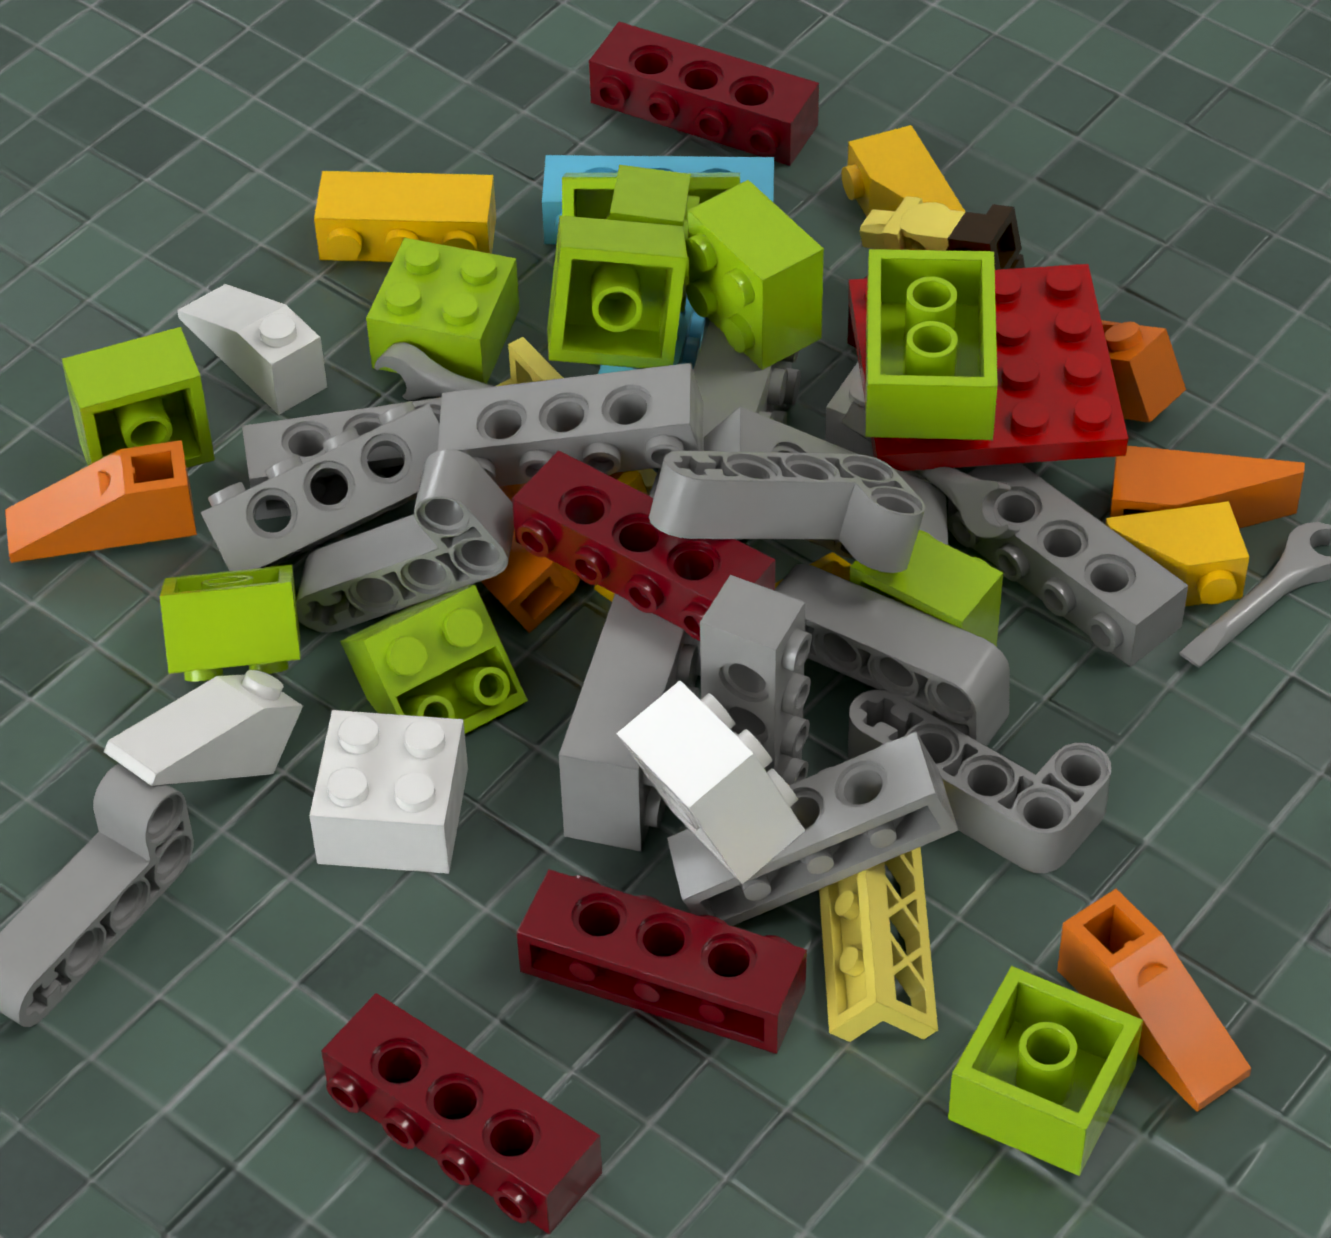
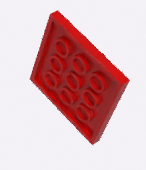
(1052, 377)

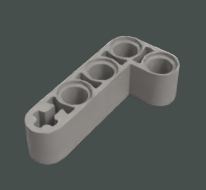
(791, 498)
(451, 541)
(903, 651)
(995, 801)
(96, 896)

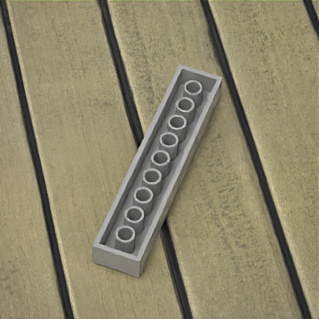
(644, 655)

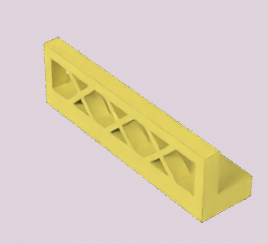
(865, 956)

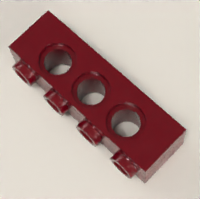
(704, 93)
(608, 541)
(684, 987)
(390, 1045)

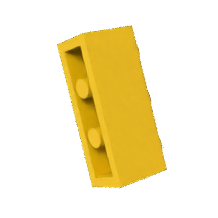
(372, 212)

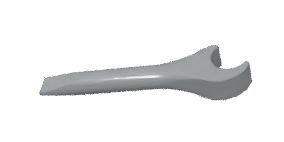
(422, 374)
(969, 494)
(1295, 568)

